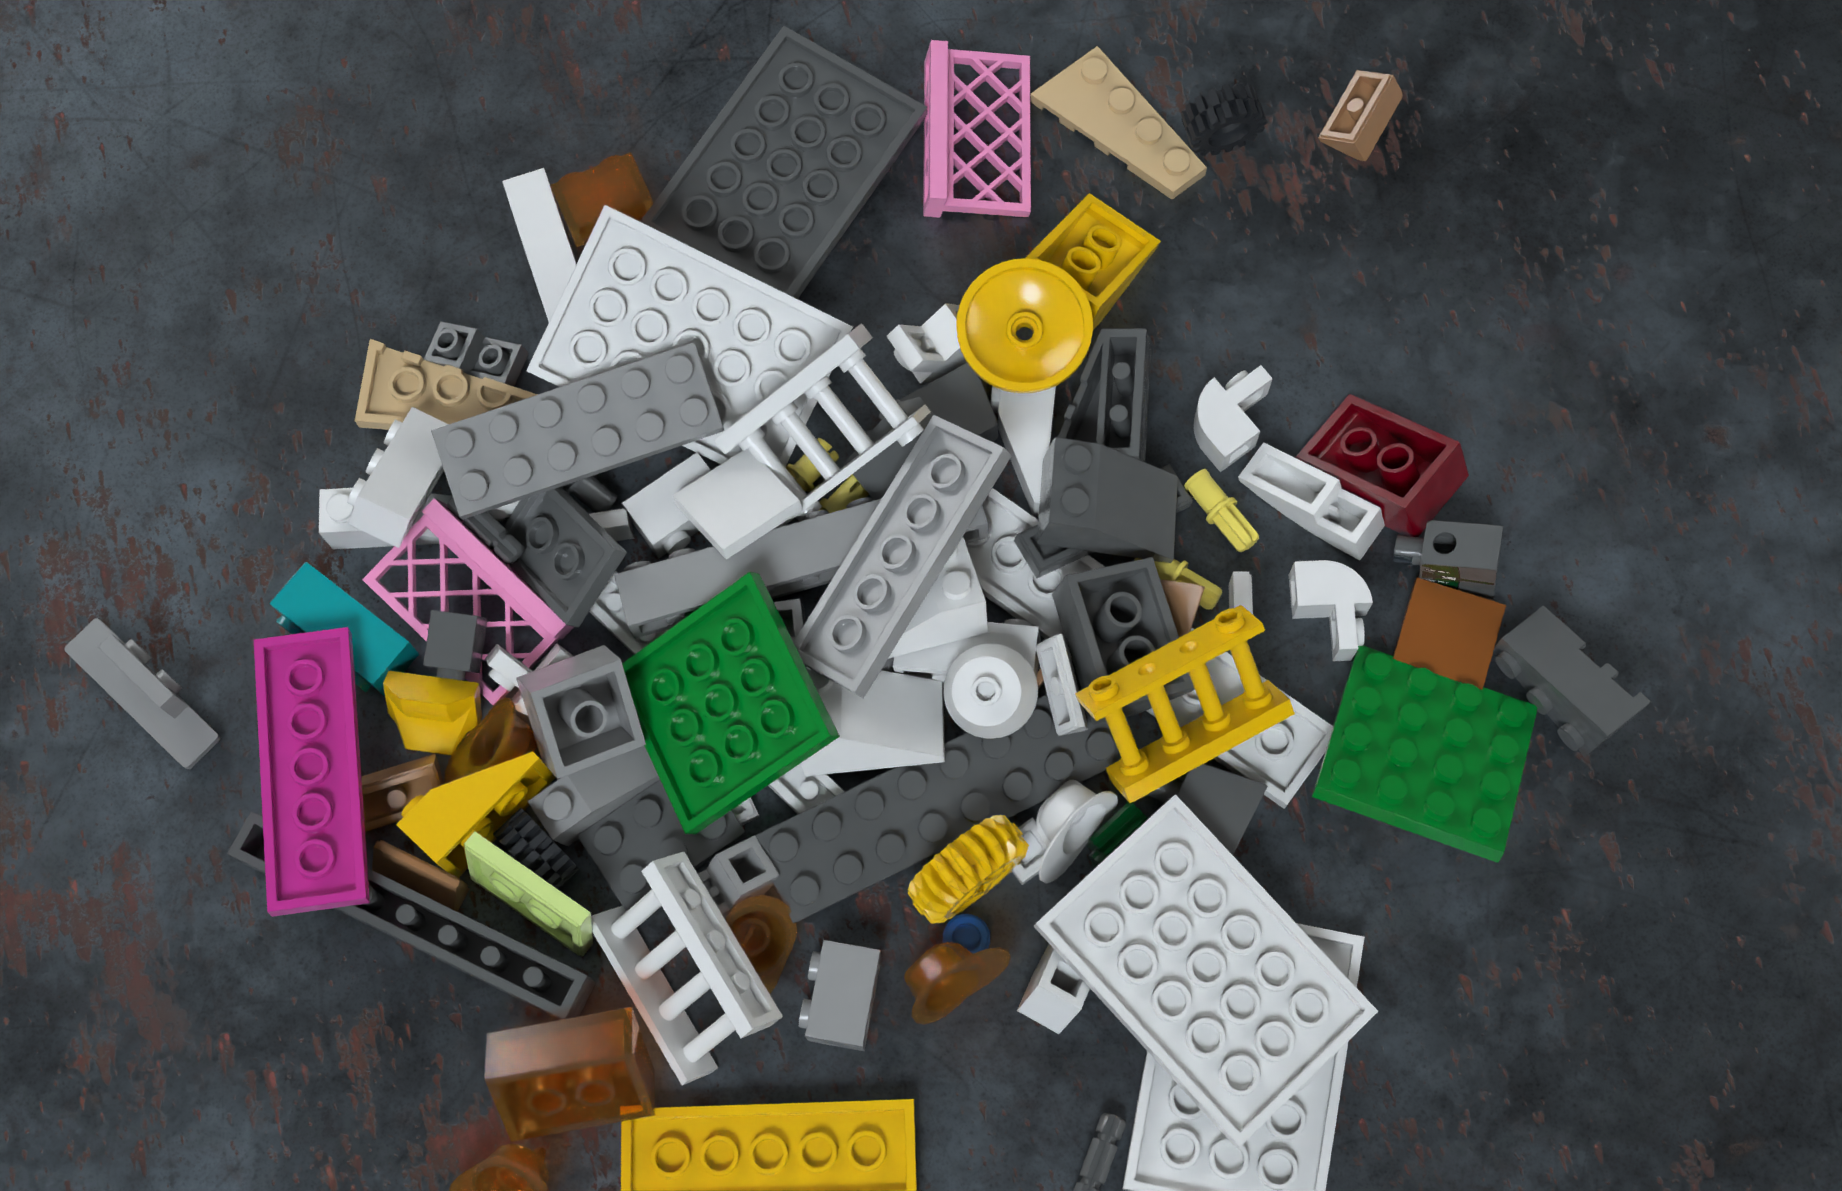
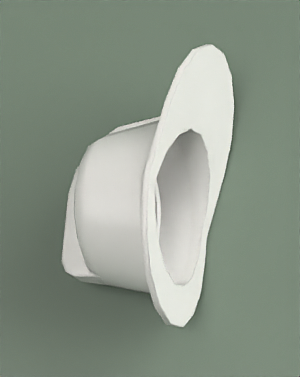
(1068, 822)

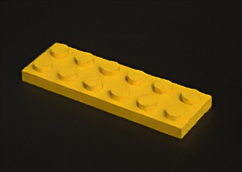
(772, 1147)

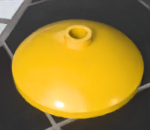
(1020, 296)

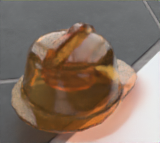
(493, 741)
(764, 934)
(950, 975)
(506, 1169)

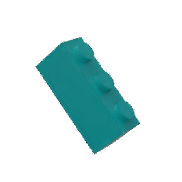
(317, 604)

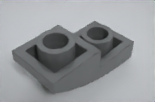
(476, 354)

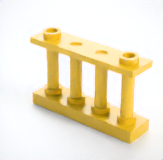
(1203, 738)

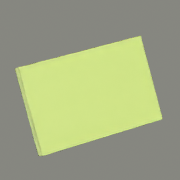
(529, 894)

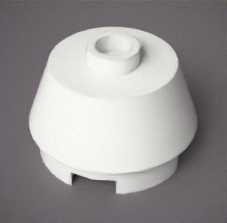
(990, 691)

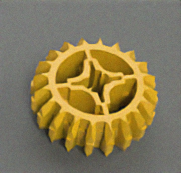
(967, 868)

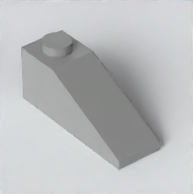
(592, 793)

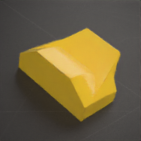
(432, 711)

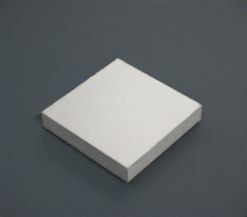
(737, 503)

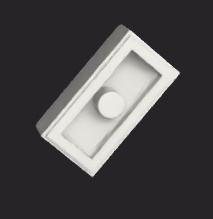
(1061, 685)

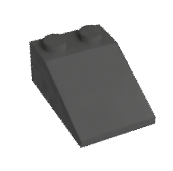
(1106, 502)

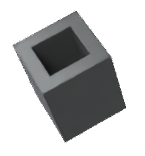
(455, 644)

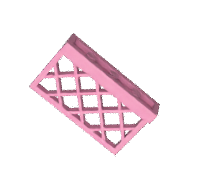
(940, 137)
(484, 565)

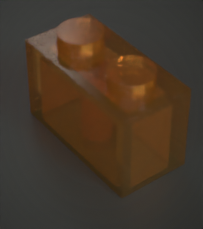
(611, 183)

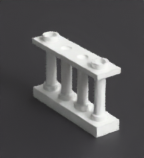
(815, 383)
(715, 951)

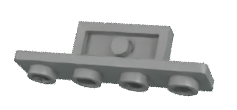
(142, 692)

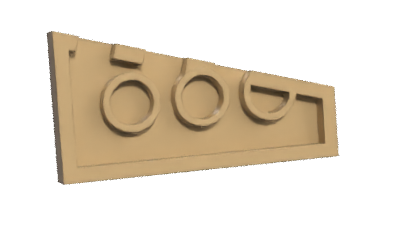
(1120, 121)
(404, 380)

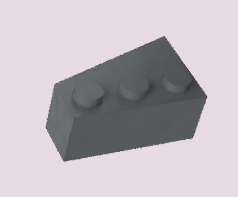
(1113, 394)
(1566, 682)

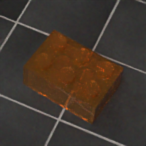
(570, 1074)

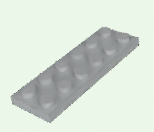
(577, 431)
(899, 554)

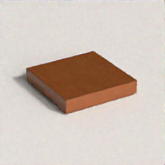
(1449, 632)

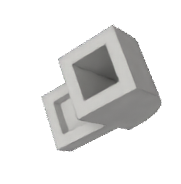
(738, 874)

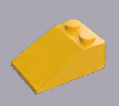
(1098, 251)
(473, 803)

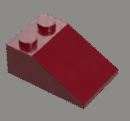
(1388, 462)

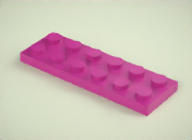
(310, 772)

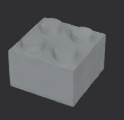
(581, 711)

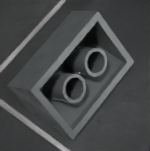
(1114, 620)

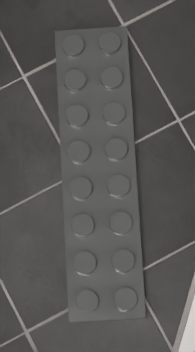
(925, 807)

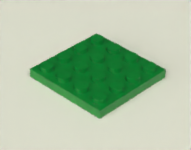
(726, 704)
(1427, 754)

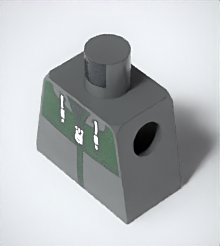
(1455, 555)

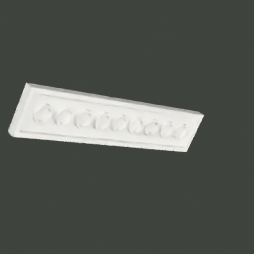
(1276, 757)

